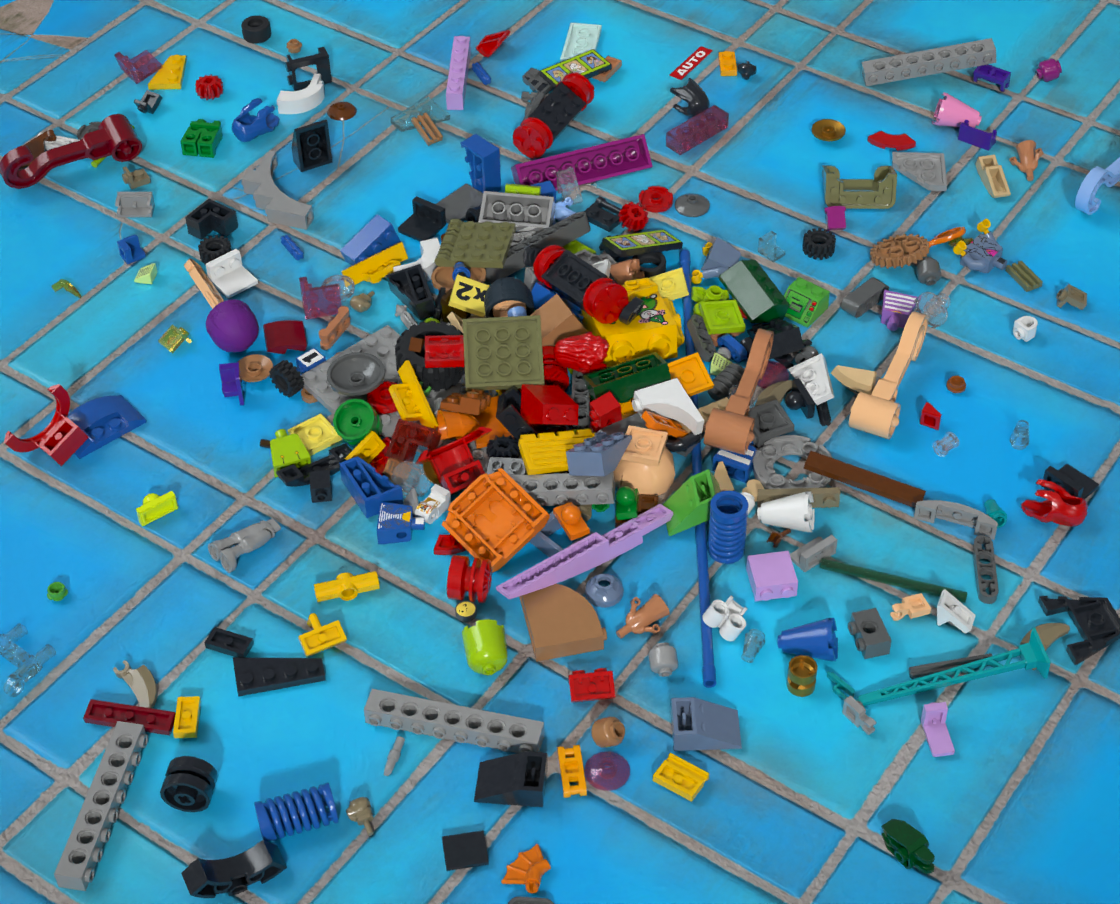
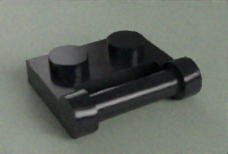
(601, 217)

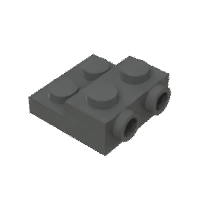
(769, 422)

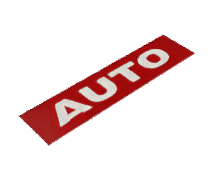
(691, 62)

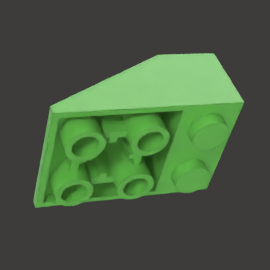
(692, 502)

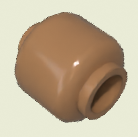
(608, 732)

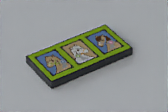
(587, 64)
(642, 243)

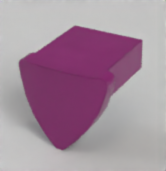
(835, 217)

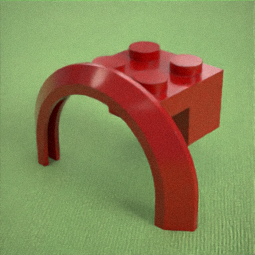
(59, 438)
(455, 463)

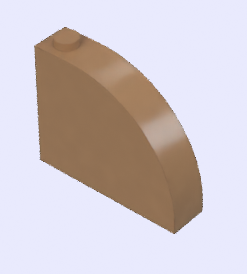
(561, 623)

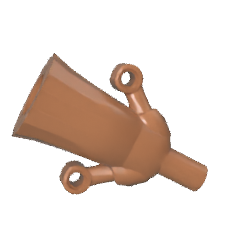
(1028, 158)
(639, 620)

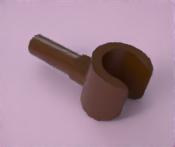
(776, 537)

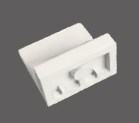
(229, 274)

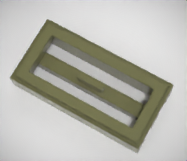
(1026, 275)

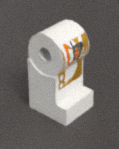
(434, 504)

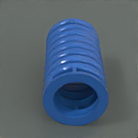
(727, 527)
(293, 809)

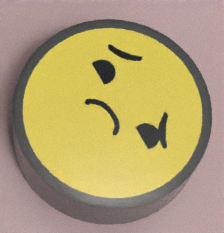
(465, 611)

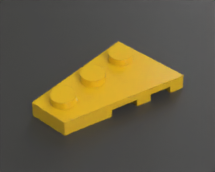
(170, 75)

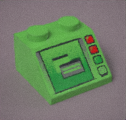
(806, 301)

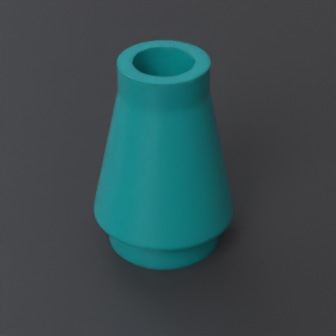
(995, 512)

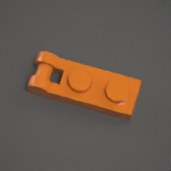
(663, 424)

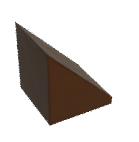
(416, 344)

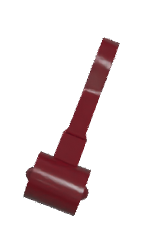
(113, 137)

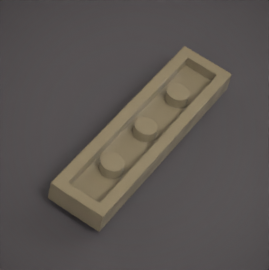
(822, 496)

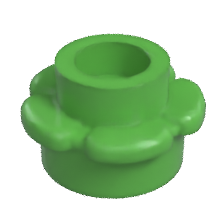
(56, 591)

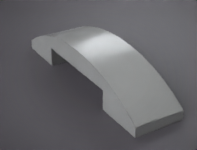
(958, 514)

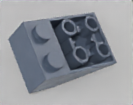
(597, 454)
(703, 725)

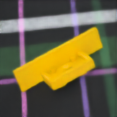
(378, 265)
(410, 398)

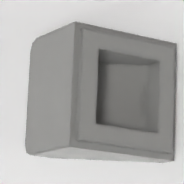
(411, 500)

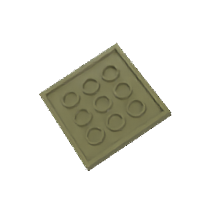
(502, 352)

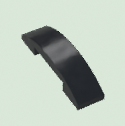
(300, 476)

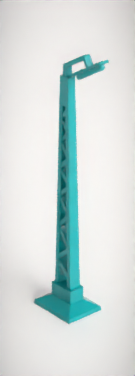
(1031, 655)

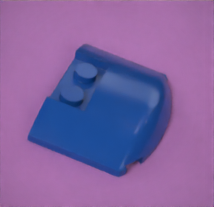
(104, 421)

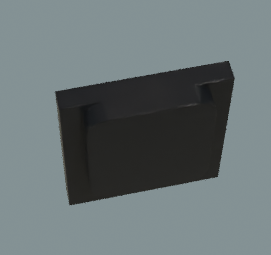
(465, 850)

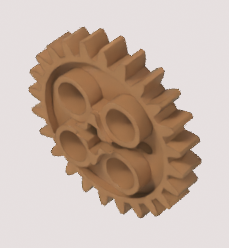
(899, 251)

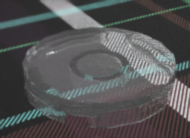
(411, 476)

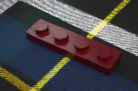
(109, 713)

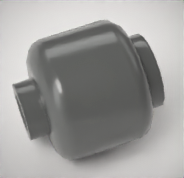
(928, 270)

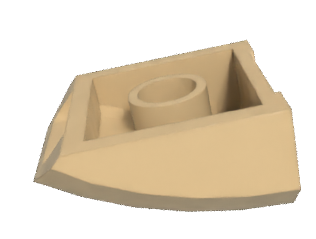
(856, 379)

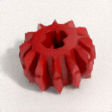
(209, 87)
(633, 216)

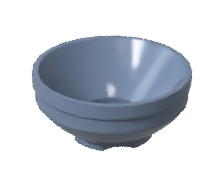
(604, 596)

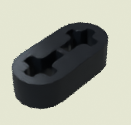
(631, 310)

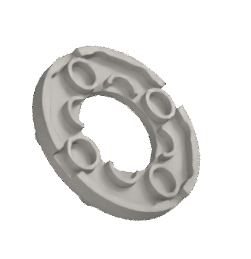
(783, 446)

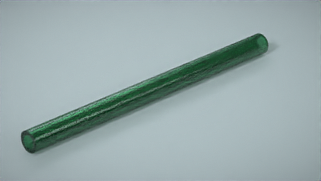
(890, 579)

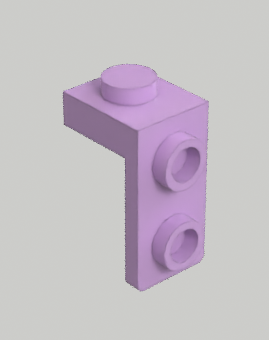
(935, 729)

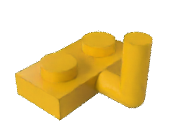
(321, 637)

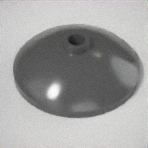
(355, 374)

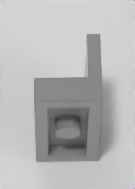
(813, 552)

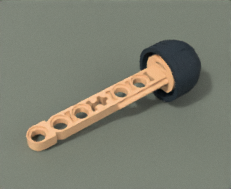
(506, 294)

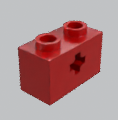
(604, 411)

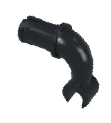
(683, 443)

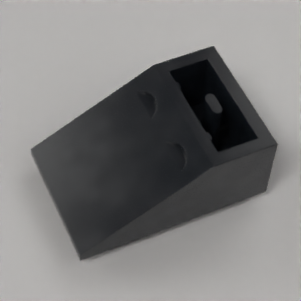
(786, 336)
(513, 780)

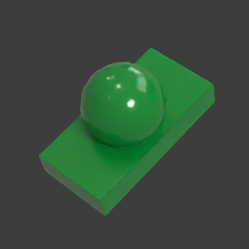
(627, 503)

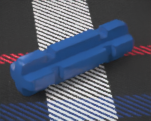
(481, 73)
(292, 247)

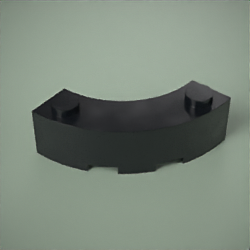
(235, 873)

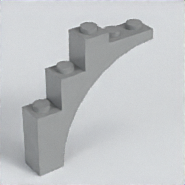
(267, 196)

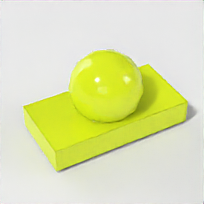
(156, 507)

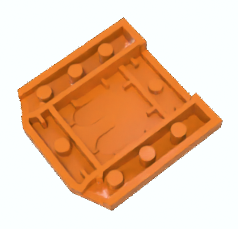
(494, 518)

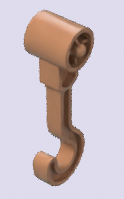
(732, 427)

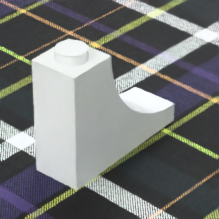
(669, 401)

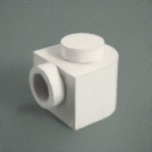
(1025, 328)

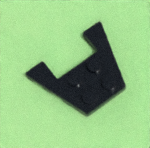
(1094, 620)

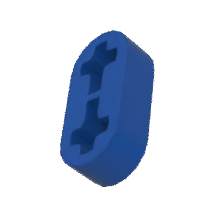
(737, 350)

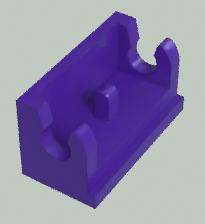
(993, 75)
(976, 137)

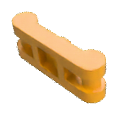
(571, 771)

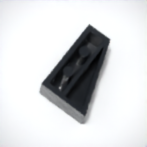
(413, 291)

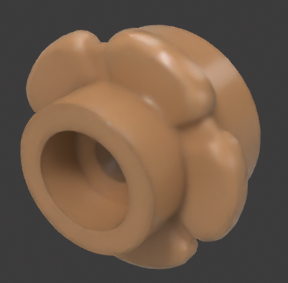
(294, 46)

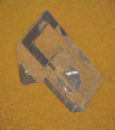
(568, 185)

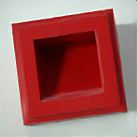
(930, 417)

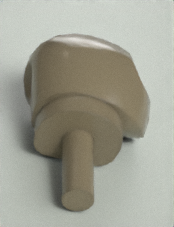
(361, 302)
(361, 812)

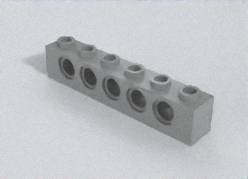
(565, 488)

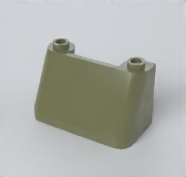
(860, 193)

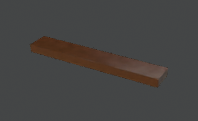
(863, 479)

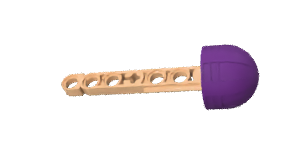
(230, 321)

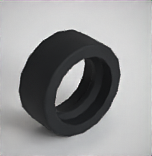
(655, 258)

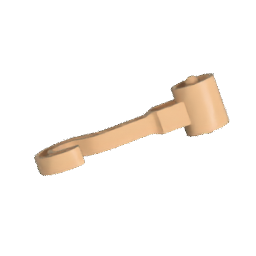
(879, 412)

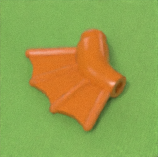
(527, 869)

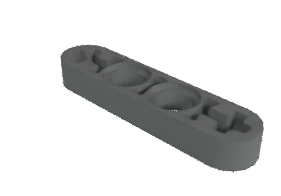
(982, 569)

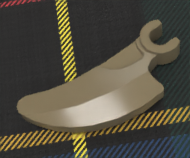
(775, 391)
(1048, 634)
(141, 683)

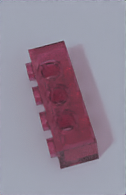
(697, 130)

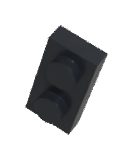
(229, 643)

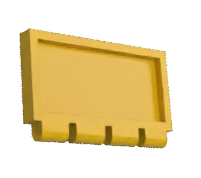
(548, 451)

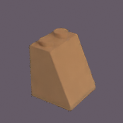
(557, 321)

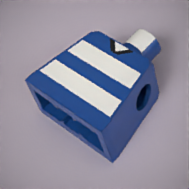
(737, 465)

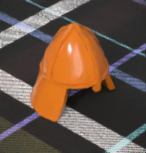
(455, 424)

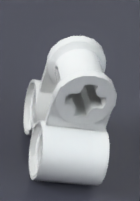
(727, 617)

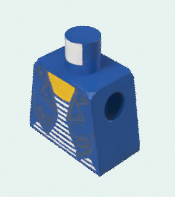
(397, 523)

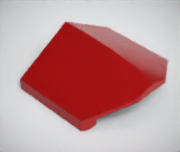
(492, 43)

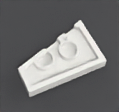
(815, 378)

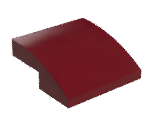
(284, 335)

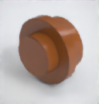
(956, 384)

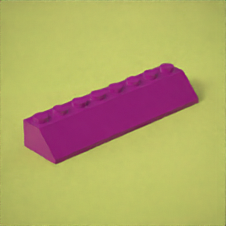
(588, 163)

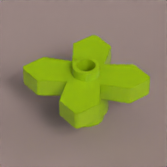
(713, 293)

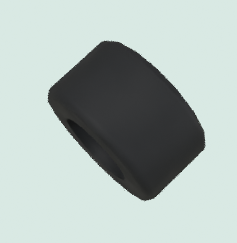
(256, 29)

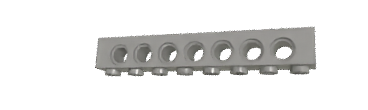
(929, 62)
(453, 722)
(101, 806)

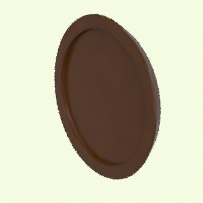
(341, 111)

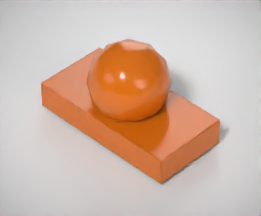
(571, 521)

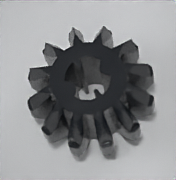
(503, 447)

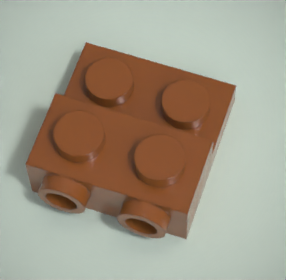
(471, 402)

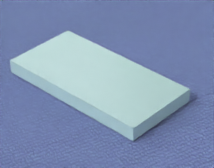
(580, 39)

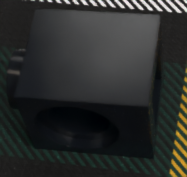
(320, 486)

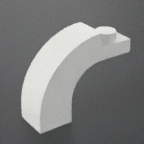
(303, 100)
(429, 251)

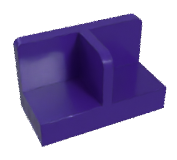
(231, 381)

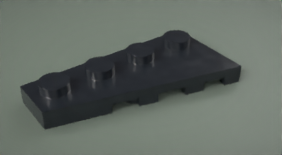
(270, 674)

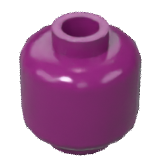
(1048, 70)

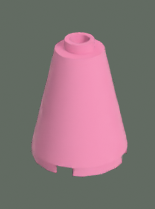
(953, 112)

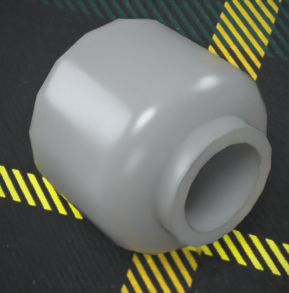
(663, 659)

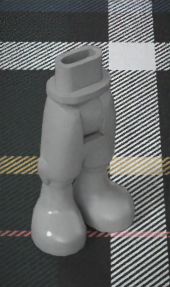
(244, 541)

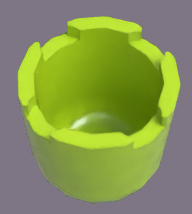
(485, 646)

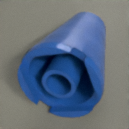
(812, 640)

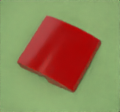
(444, 351)

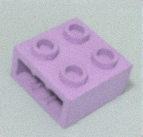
(772, 576)

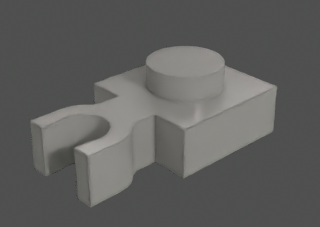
(857, 715)

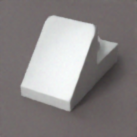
(954, 611)

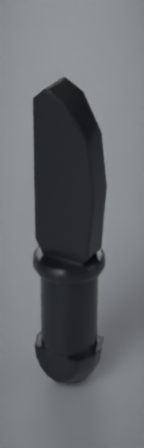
(438, 309)

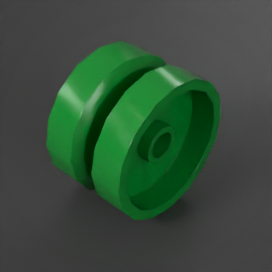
(356, 420)

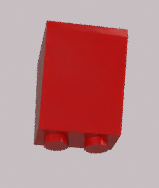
(547, 405)

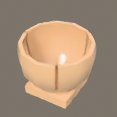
(646, 462)

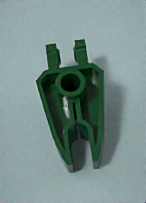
(908, 845)

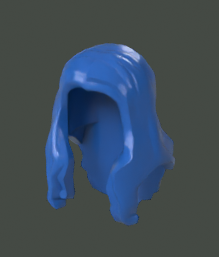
(248, 127)

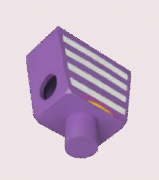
(896, 309)

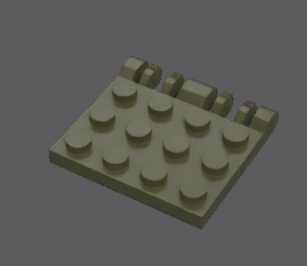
(476, 244)

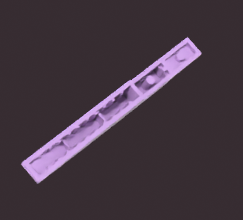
(586, 554)

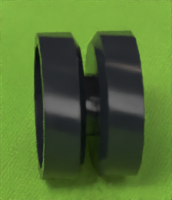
(189, 784)

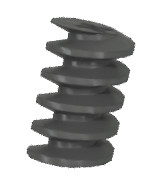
(729, 376)

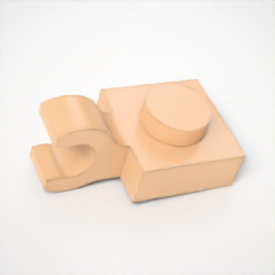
(912, 605)

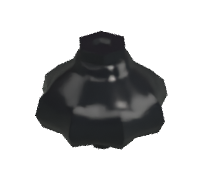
(746, 70)

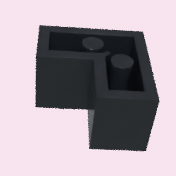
(211, 217)

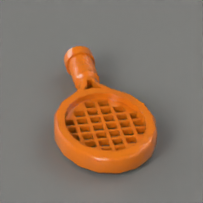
(947, 236)

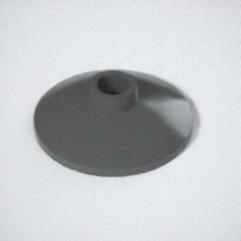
(692, 205)

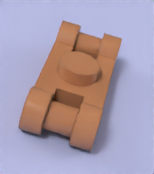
(335, 328)

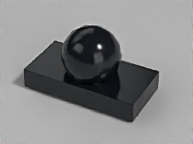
(800, 398)

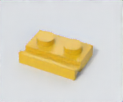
(681, 777)

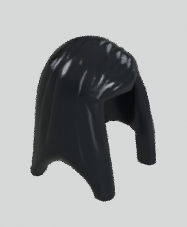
(694, 96)

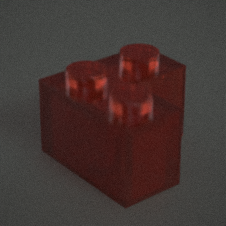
(409, 438)

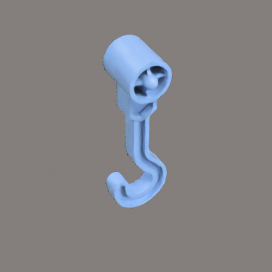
(1085, 197)

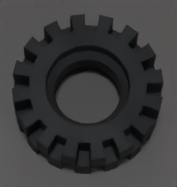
(819, 243)
(213, 248)
(286, 378)

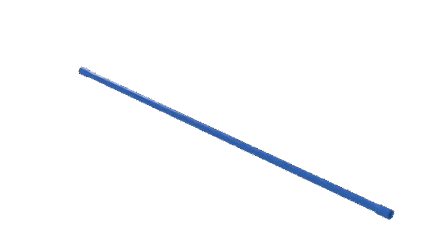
(708, 669)

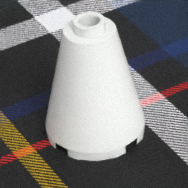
(789, 512)

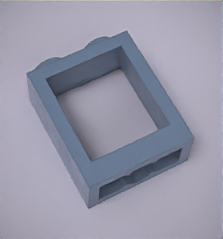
(544, 543)

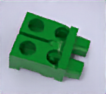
(201, 138)

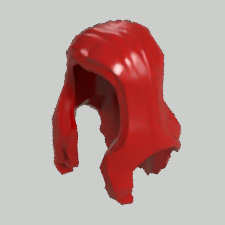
(582, 352)
(1058, 507)

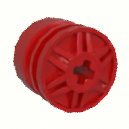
(553, 372)
(470, 579)

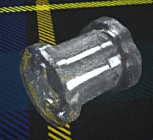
(947, 443)

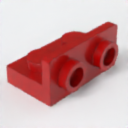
(591, 686)

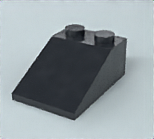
(311, 146)

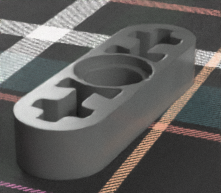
(703, 345)

